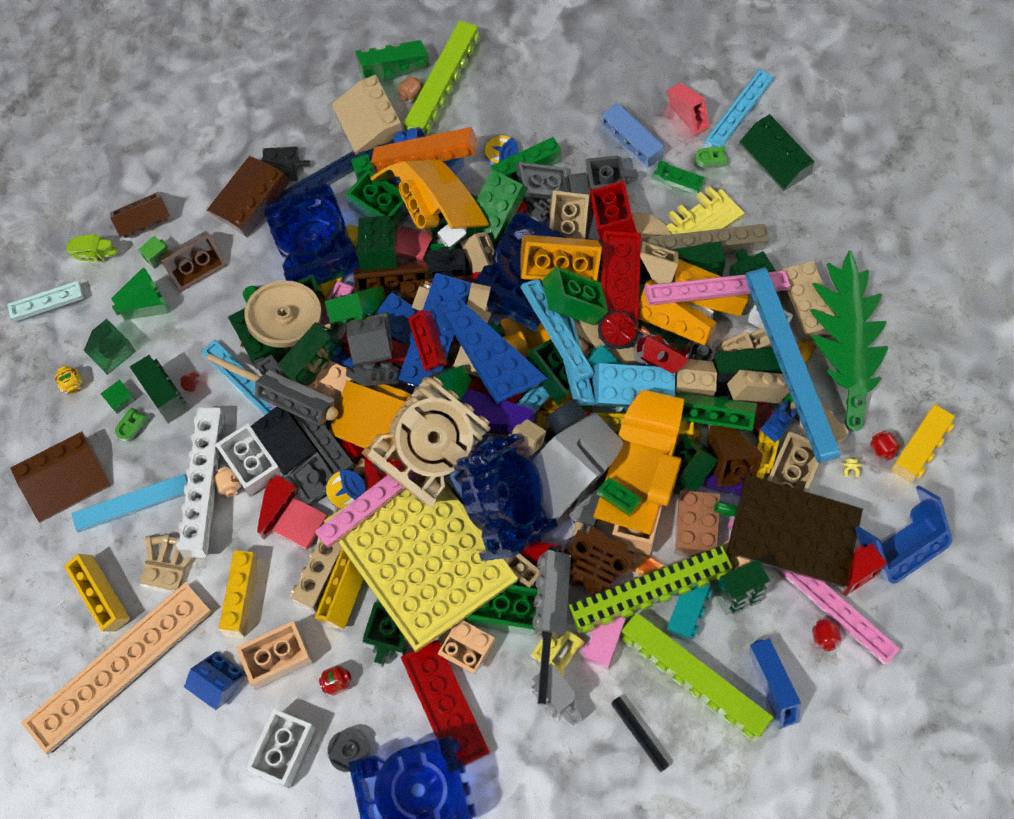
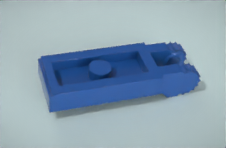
(778, 422)

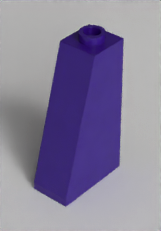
(502, 416)

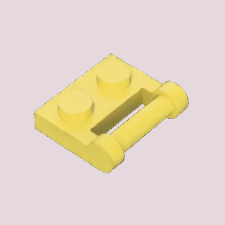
(556, 646)

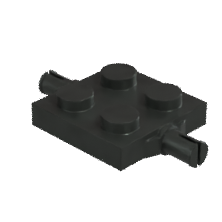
(285, 160)

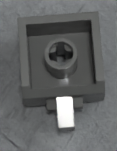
(608, 170)

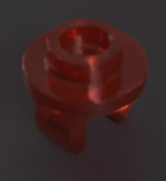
(189, 382)

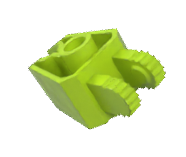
(90, 248)

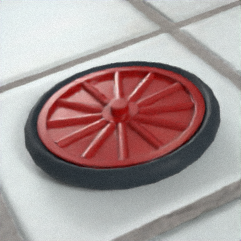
(616, 332)

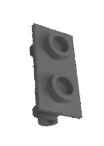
(537, 208)

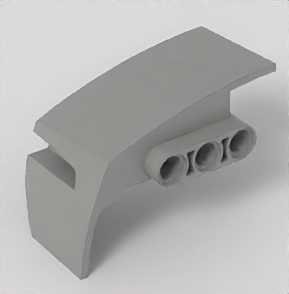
(574, 462)

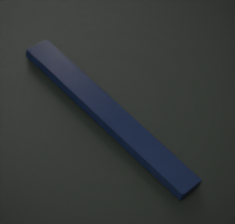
(328, 174)

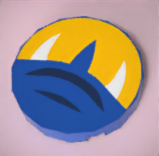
(500, 148)
(344, 488)

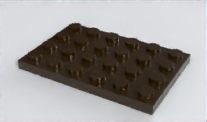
(794, 531)

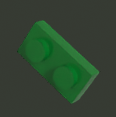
(619, 496)

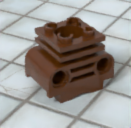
(596, 560)

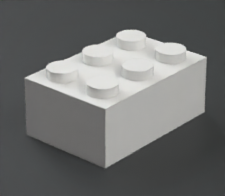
(248, 459)
(280, 748)

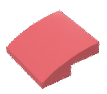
(413, 243)
(299, 523)

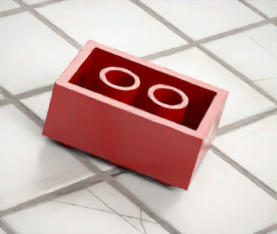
(612, 209)

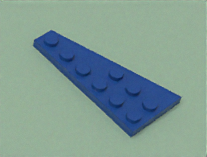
(495, 360)

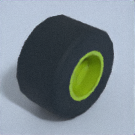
(565, 416)

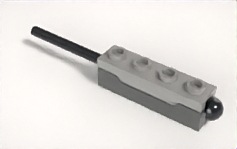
(551, 607)

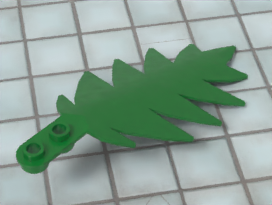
(853, 332)

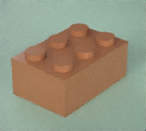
(696, 523)

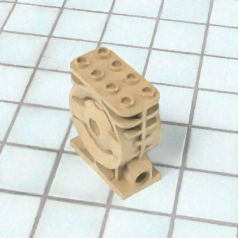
(427, 396)

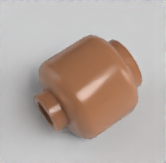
(410, 89)

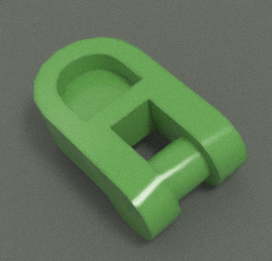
(705, 157)
(125, 429)

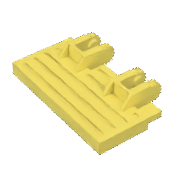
(719, 213)

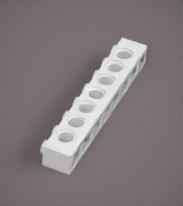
(198, 545)

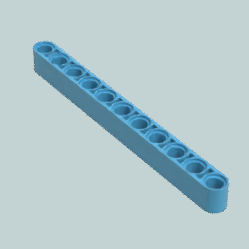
(792, 366)

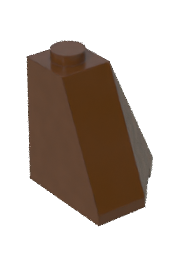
(734, 455)

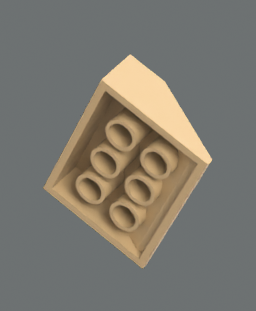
(366, 115)

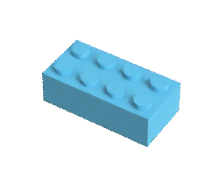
(619, 384)

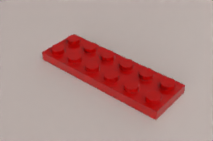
(621, 271)
(444, 701)

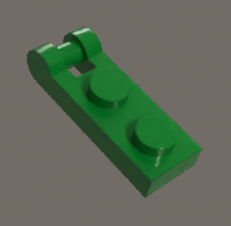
(678, 178)

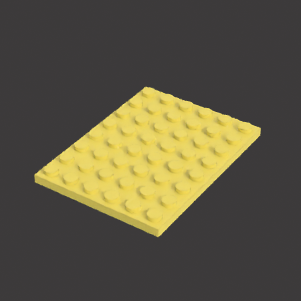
(425, 564)

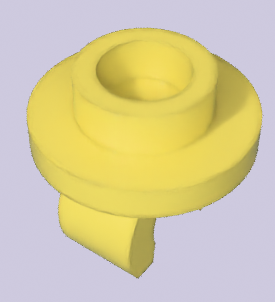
(851, 463)

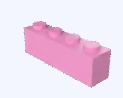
(604, 641)

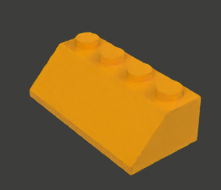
(543, 253)

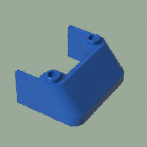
(916, 543)

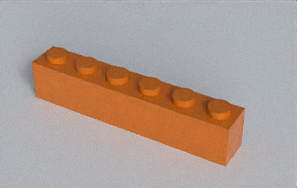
(434, 147)

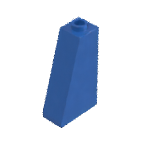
(775, 683)

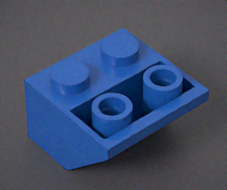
(214, 680)

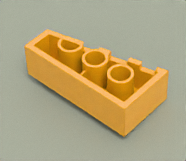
(731, 304)
(677, 318)

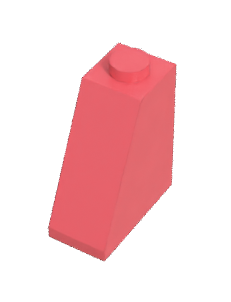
(689, 107)

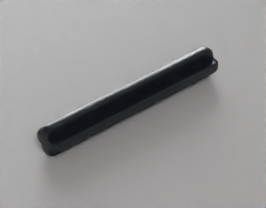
(640, 734)

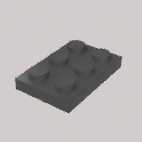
(542, 179)

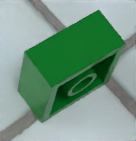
(118, 396)

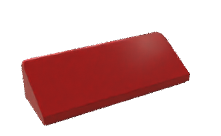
(427, 340)

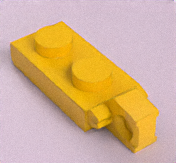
(768, 449)

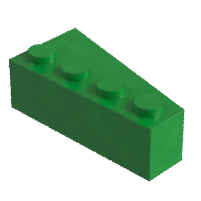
(392, 60)

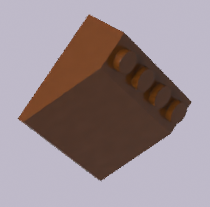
(248, 194)
(60, 476)

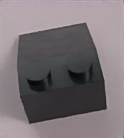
(283, 439)

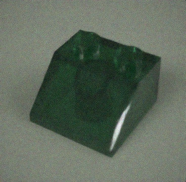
(108, 347)

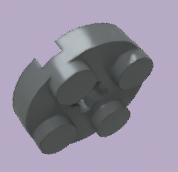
(345, 739)

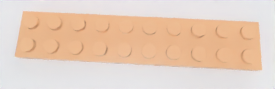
(115, 668)

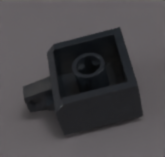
(447, 262)

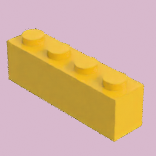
(923, 443)
(96, 592)
(238, 593)
(340, 593)

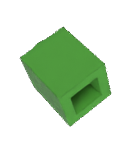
(152, 250)

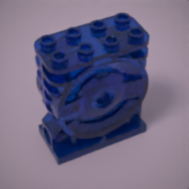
(300, 220)
(505, 283)
(504, 497)
(439, 752)

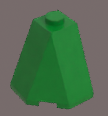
(139, 298)
(454, 379)

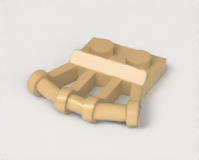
(159, 573)

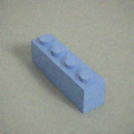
(632, 135)

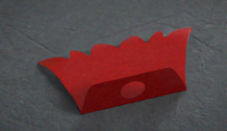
(655, 345)

